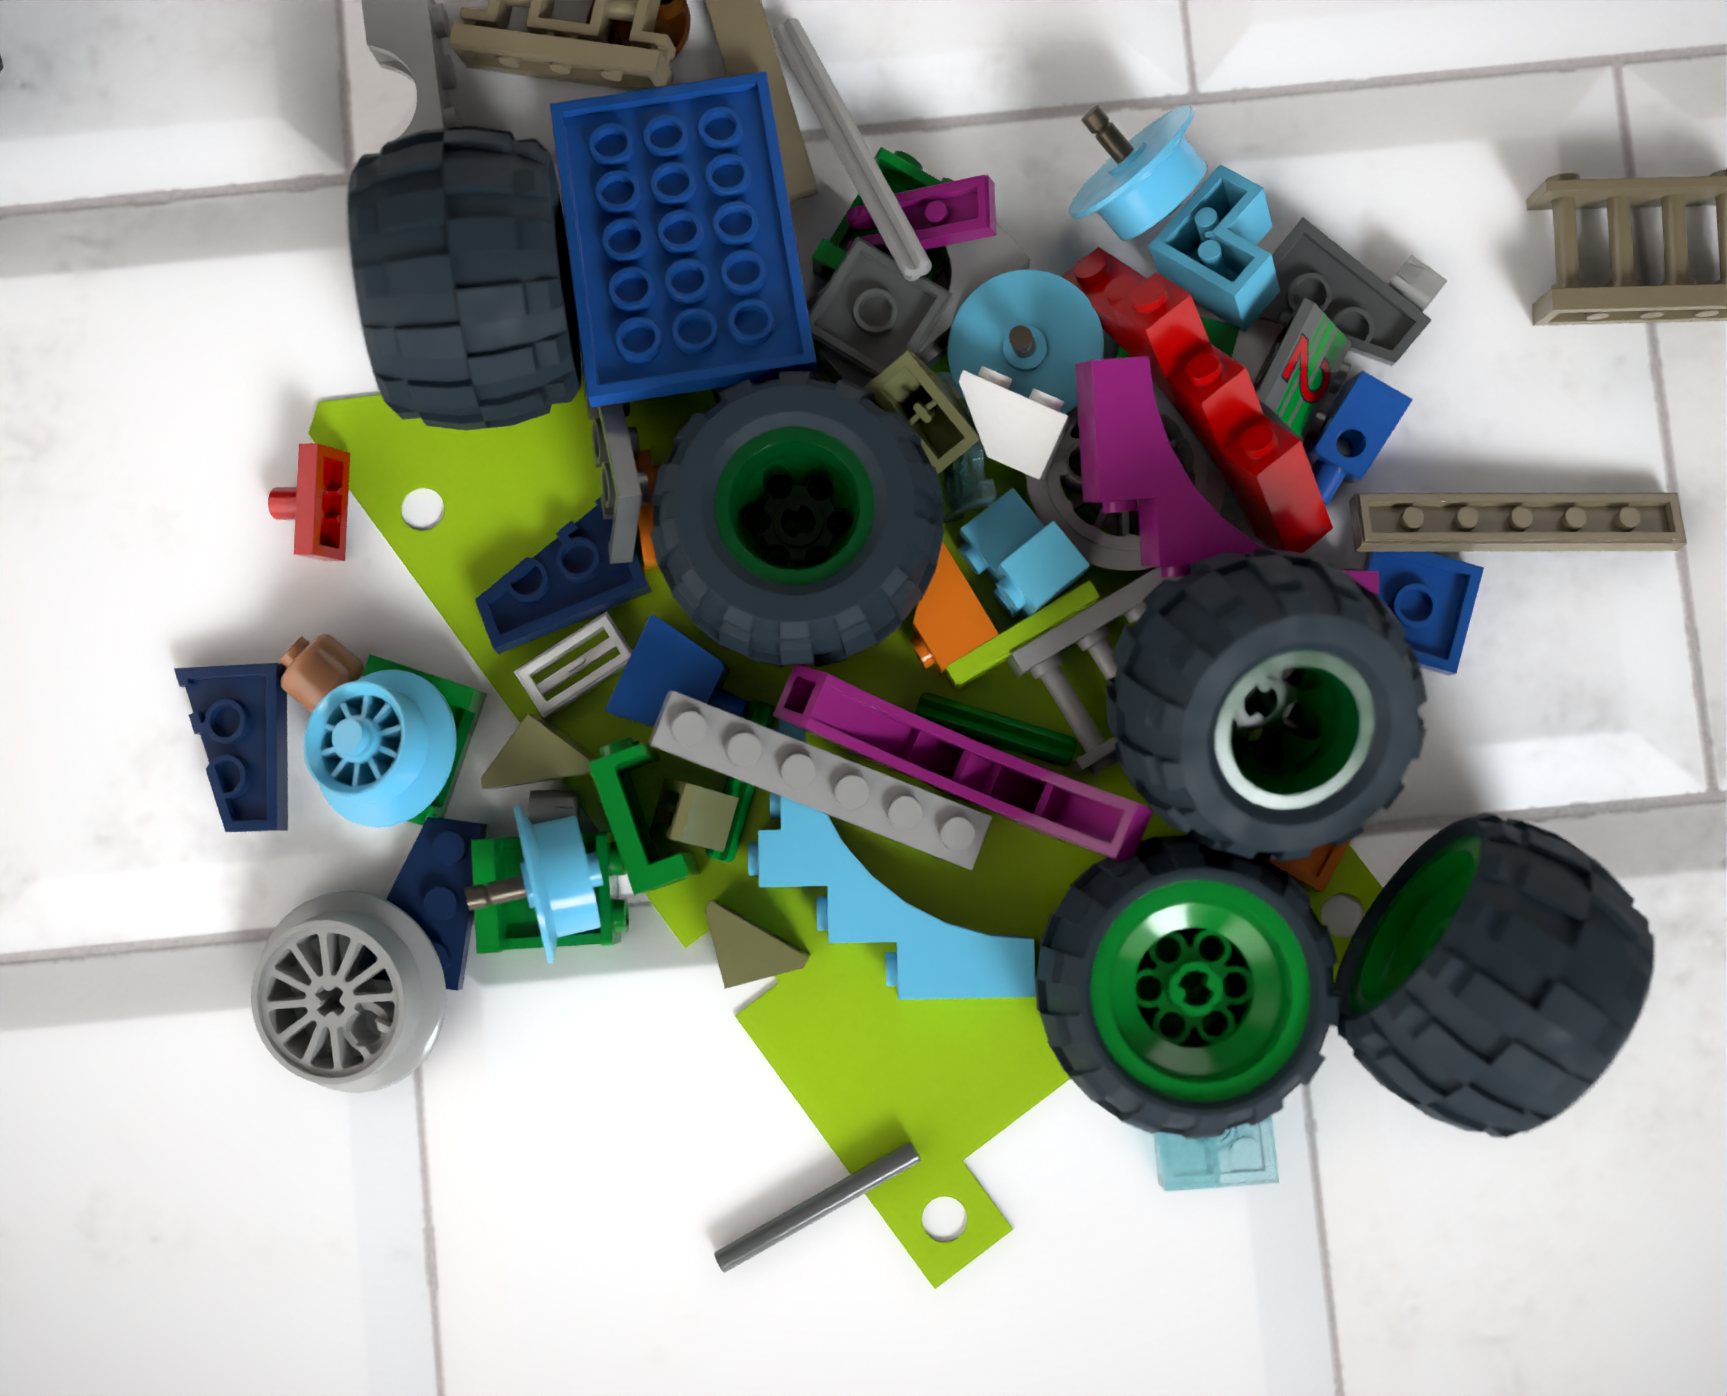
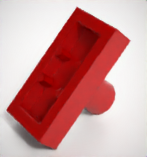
(317, 502)

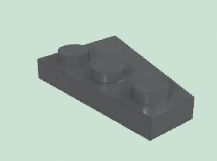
(1355, 299)

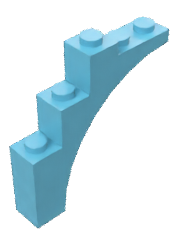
(931, 954)

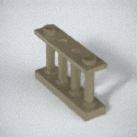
(1624, 297)

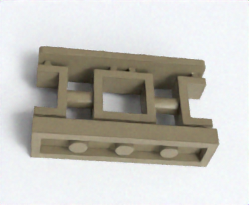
(567, 48)

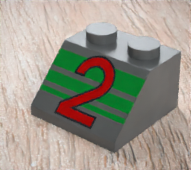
(1302, 370)

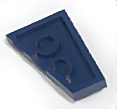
(560, 585)
(244, 735)
(434, 893)

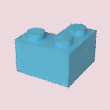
(1215, 251)
(1020, 555)

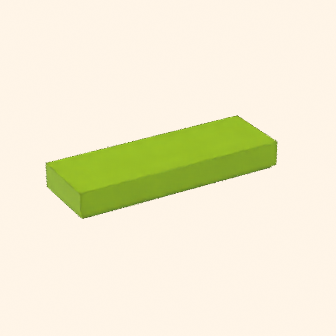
(1000, 647)

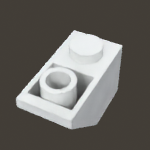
(1012, 427)

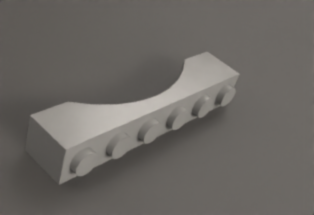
(819, 779)

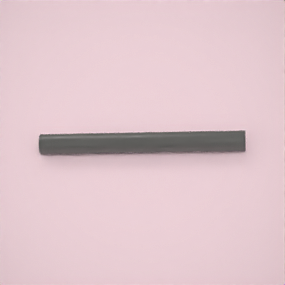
(817, 1207)

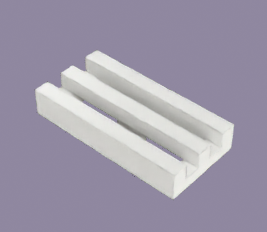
(580, 688)

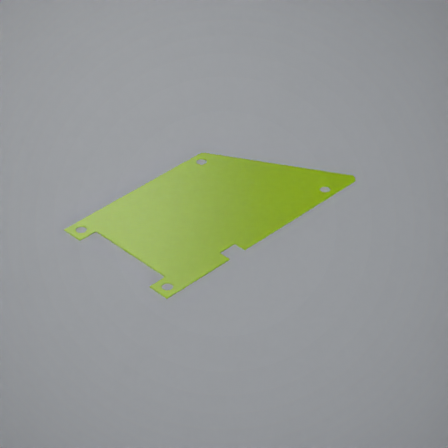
(833, 1031)

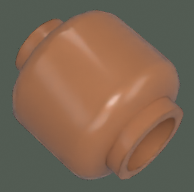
(318, 669)

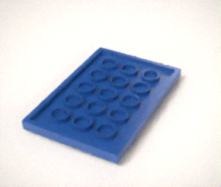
(680, 239)

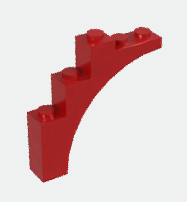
(1212, 395)

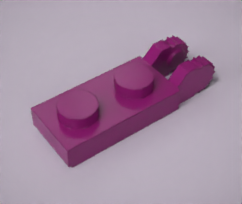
(939, 213)

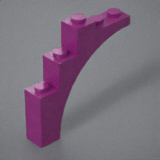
(1131, 460)
(962, 765)

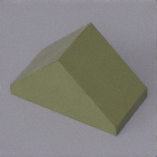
(927, 406)
(537, 754)
(694, 814)
(747, 949)

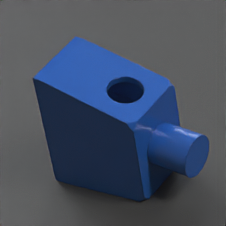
(1364, 416)
(669, 662)

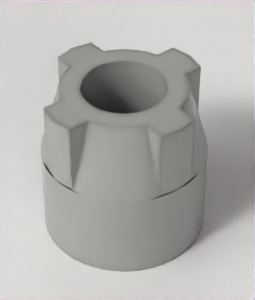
(1417, 283)
(552, 805)

